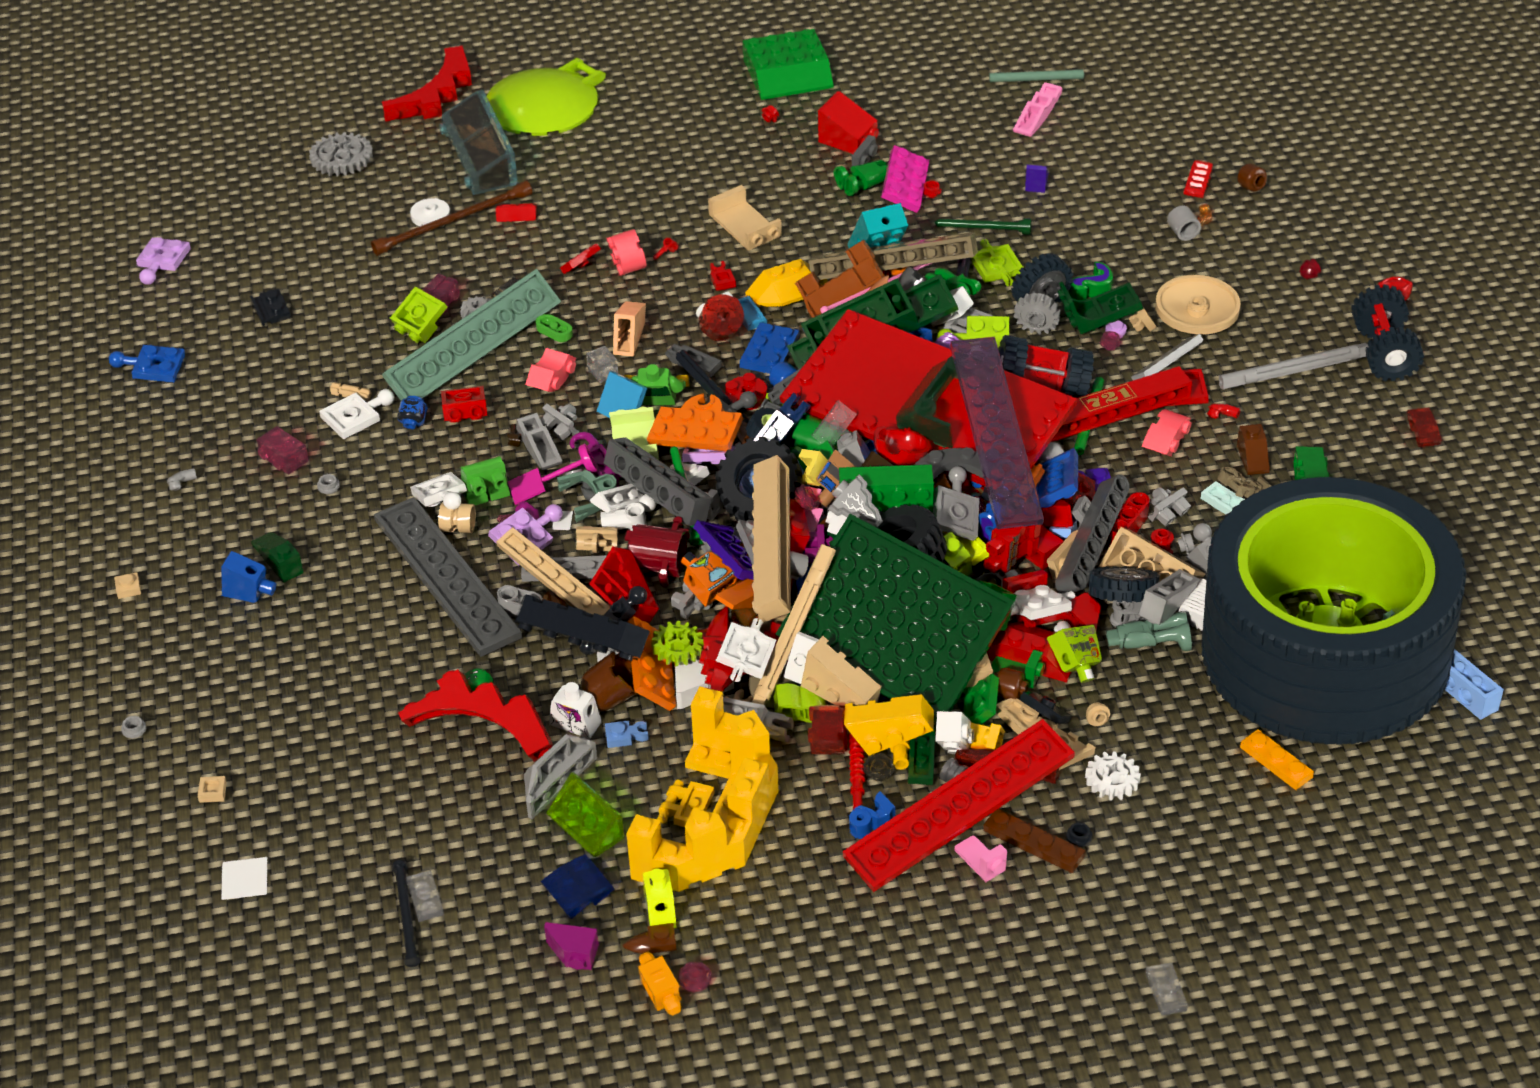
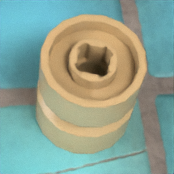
(461, 518)

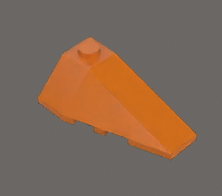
(739, 594)

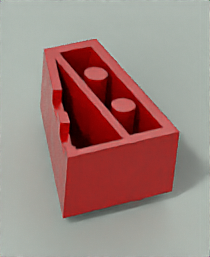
(616, 578)

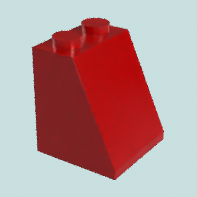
(844, 124)

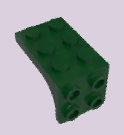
(1101, 309)

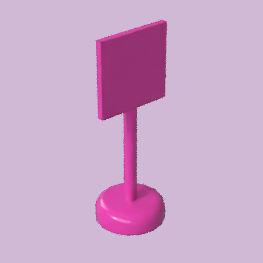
(532, 484)

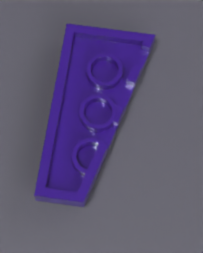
(727, 547)

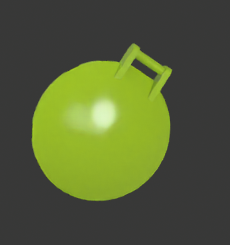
(546, 98)

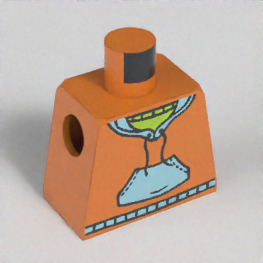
(707, 576)

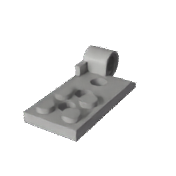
(798, 561)

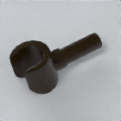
(514, 439)

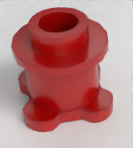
(1163, 539)

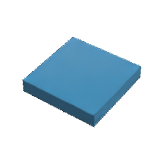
(620, 394)

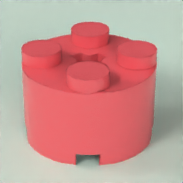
(626, 252)

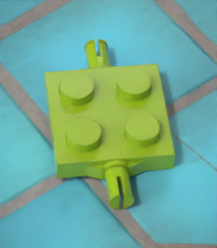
(996, 263)

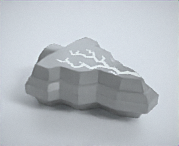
(855, 500)

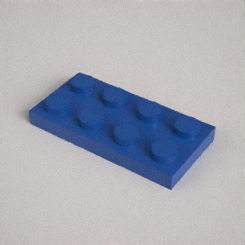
(1059, 478)

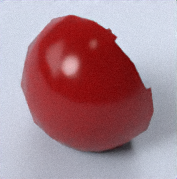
(900, 445)

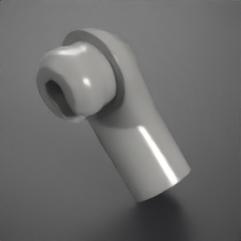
(181, 476)

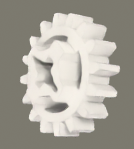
(1112, 775)

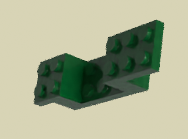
(886, 304)

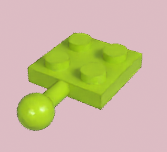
(983, 327)

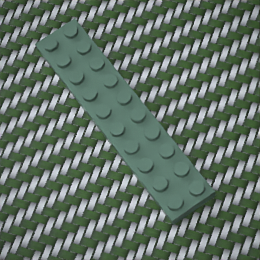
(472, 337)

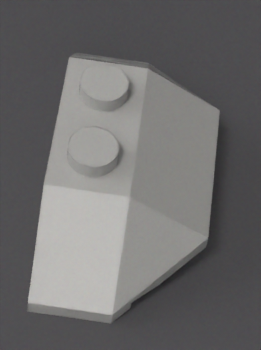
(551, 771)

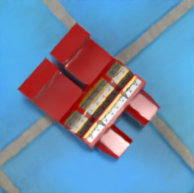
(1010, 545)

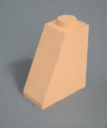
(628, 327)

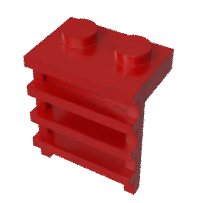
(1027, 582)

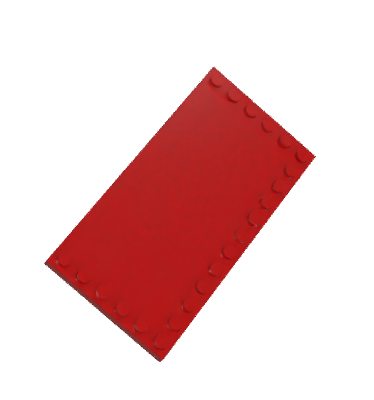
(880, 366)

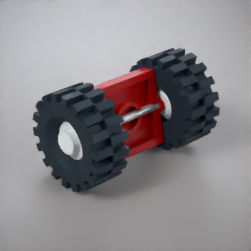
(1393, 350)
(1056, 369)

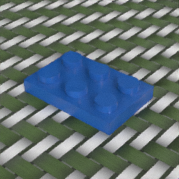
(768, 347)

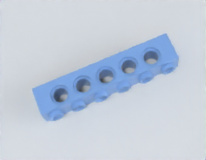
(1470, 685)

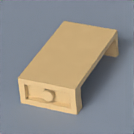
(742, 219)

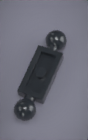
(621, 610)

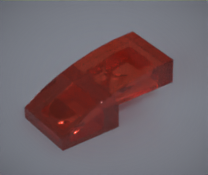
(1424, 426)

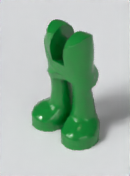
(953, 281)

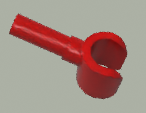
(669, 245)

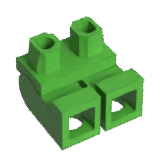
(482, 477)

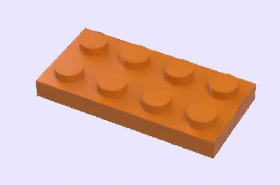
(650, 676)

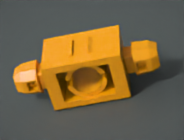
(659, 983)

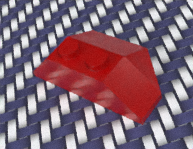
(1018, 644)

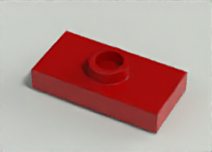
(581, 259)

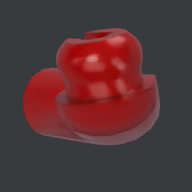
(1225, 409)

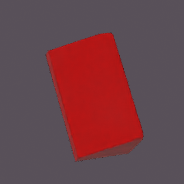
(516, 212)

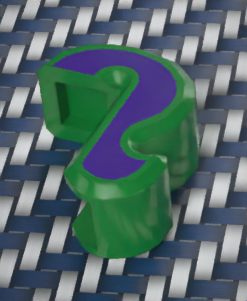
(1092, 285)

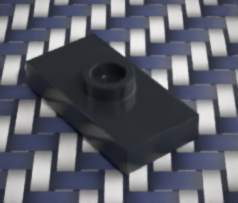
(1046, 707)

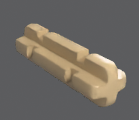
(347, 390)

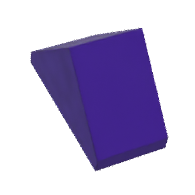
(1036, 178)

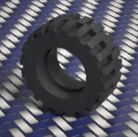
(741, 461)
(916, 528)

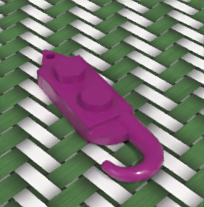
(598, 453)

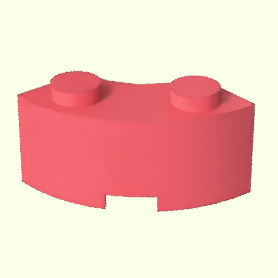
(551, 370)
(1167, 433)

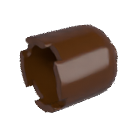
(609, 681)

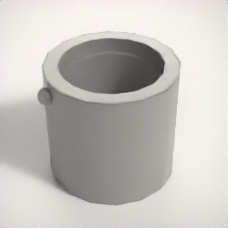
(1184, 223)

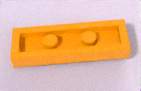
(1276, 759)

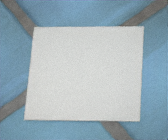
(244, 878)

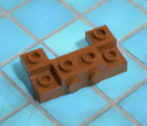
(853, 280)

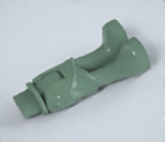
(1142, 634)

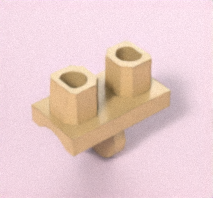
(596, 538)

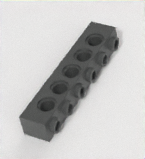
(657, 480)

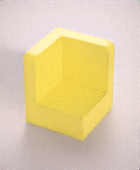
(815, 462)

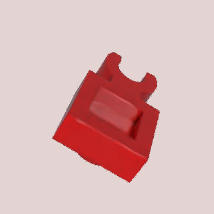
(722, 277)

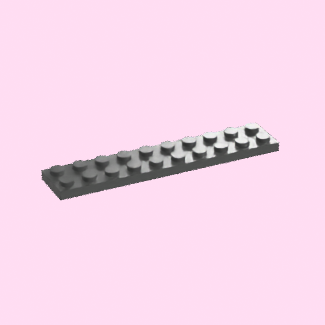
(448, 577)

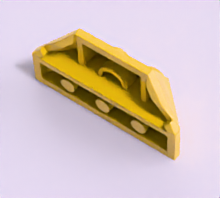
(777, 284)

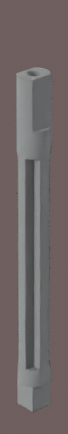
(1292, 366)

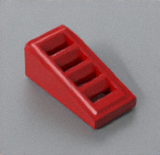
(1199, 177)

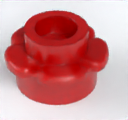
(770, 114)
(931, 189)

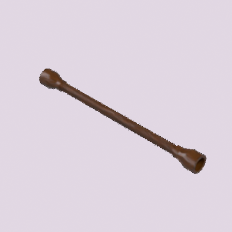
(384, 244)

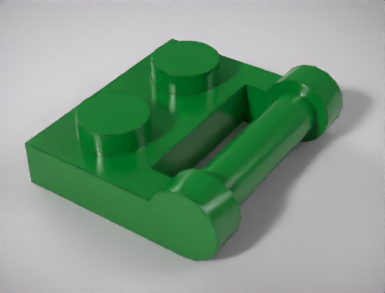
(984, 699)

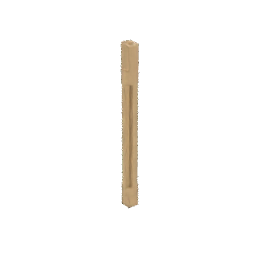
(793, 624)

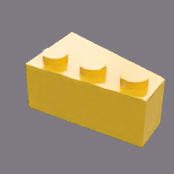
(889, 723)

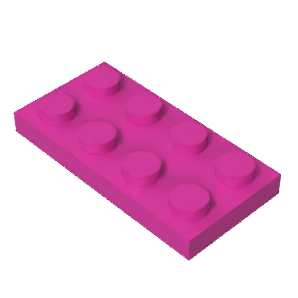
(905, 178)

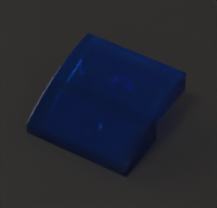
(577, 885)

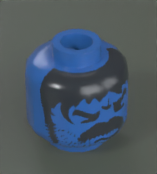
(412, 412)

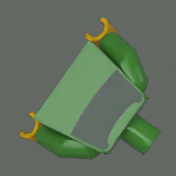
(660, 384)

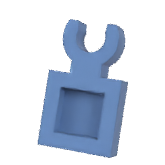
(622, 734)

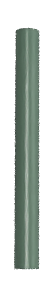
(1036, 75)

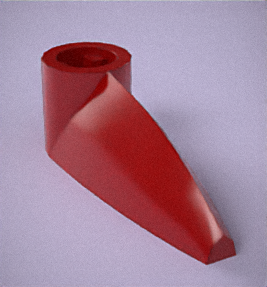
(718, 628)

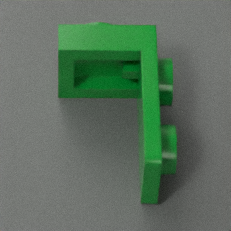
(1031, 670)

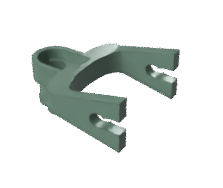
(597, 484)

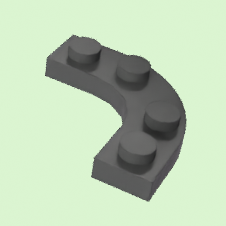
(946, 459)

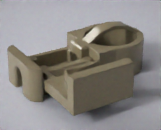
(1231, 477)

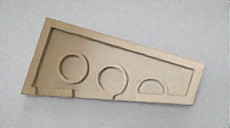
(1021, 717)

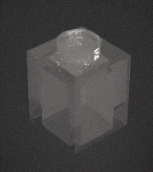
(601, 362)

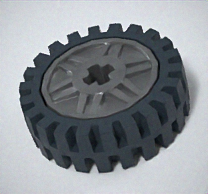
(1042, 277)
(1121, 583)

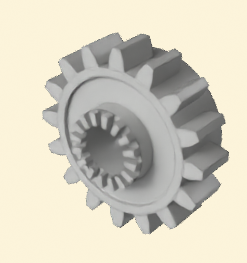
(1037, 313)

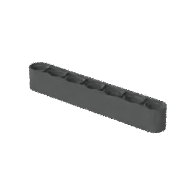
(1092, 534)

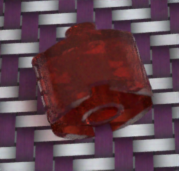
(728, 308)
(828, 730)

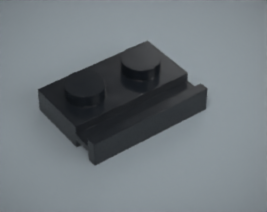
(270, 307)

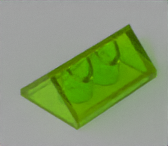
(586, 816)

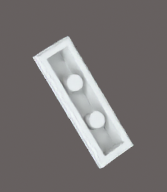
(617, 498)

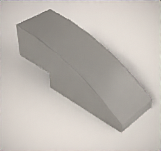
(538, 441)

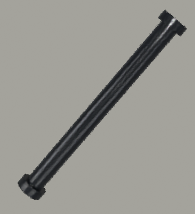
(412, 958)

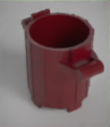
(659, 548)

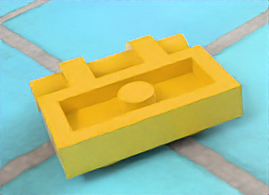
(695, 796)

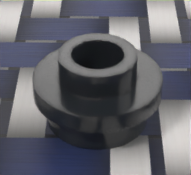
(1079, 834)

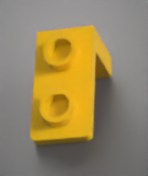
(987, 737)

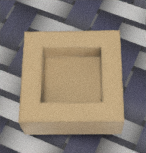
(127, 585)
(212, 789)

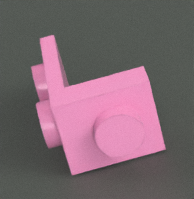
(982, 860)

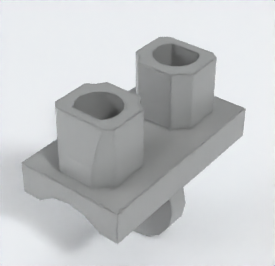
(563, 418)
(1165, 503)
(687, 602)

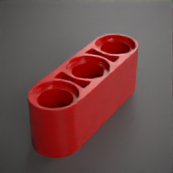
(1132, 514)

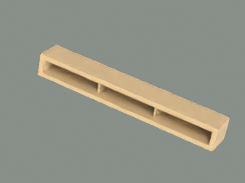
(771, 539)

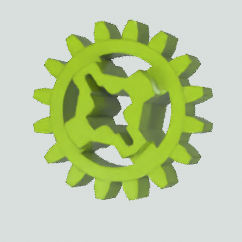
(677, 643)

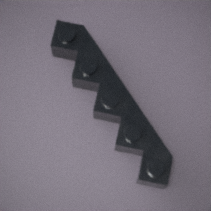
(581, 627)

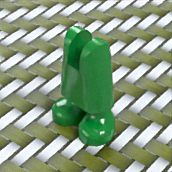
(860, 176)

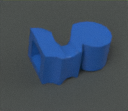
(864, 820)

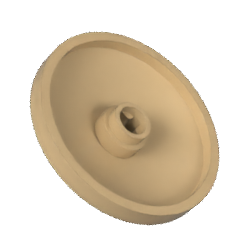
(1197, 304)

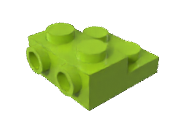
(418, 315)

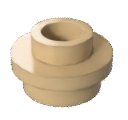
(1097, 709)

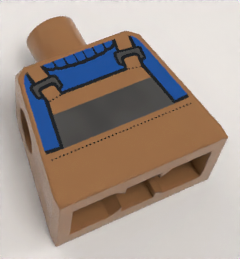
(830, 476)

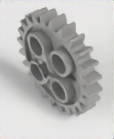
(341, 153)

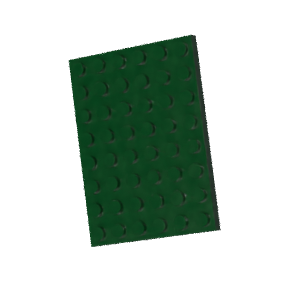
(904, 616)

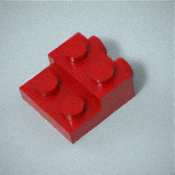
(464, 404)

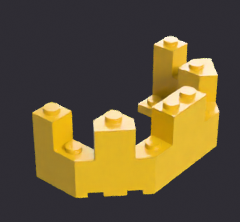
(720, 839)

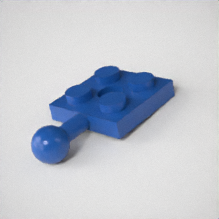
(145, 364)

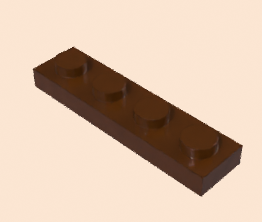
(1034, 840)

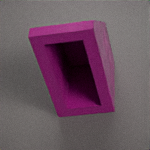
(572, 944)

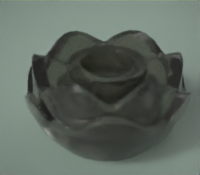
(879, 767)

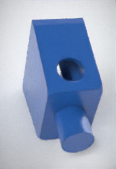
(244, 579)

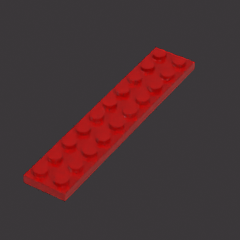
(958, 805)

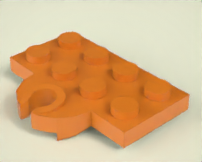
(696, 425)

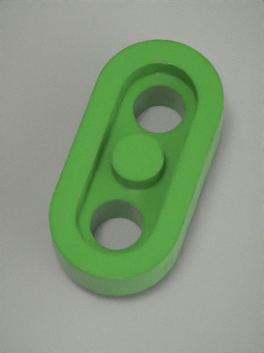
(554, 328)

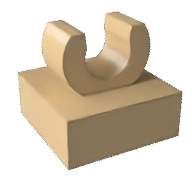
(1142, 319)

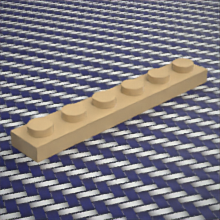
(550, 573)

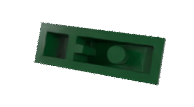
(279, 555)

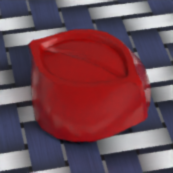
(1401, 284)

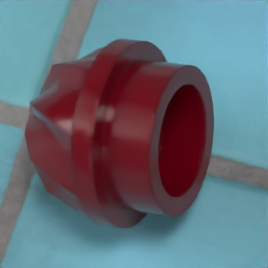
(1310, 269)

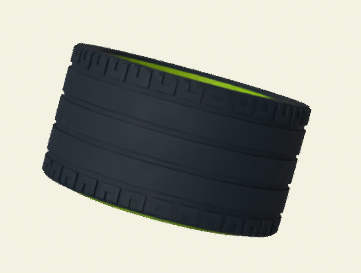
(1324, 670)

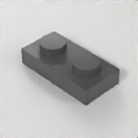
(865, 151)

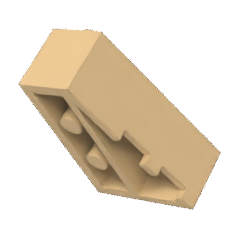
(836, 680)

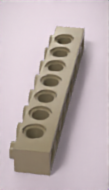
(901, 254)

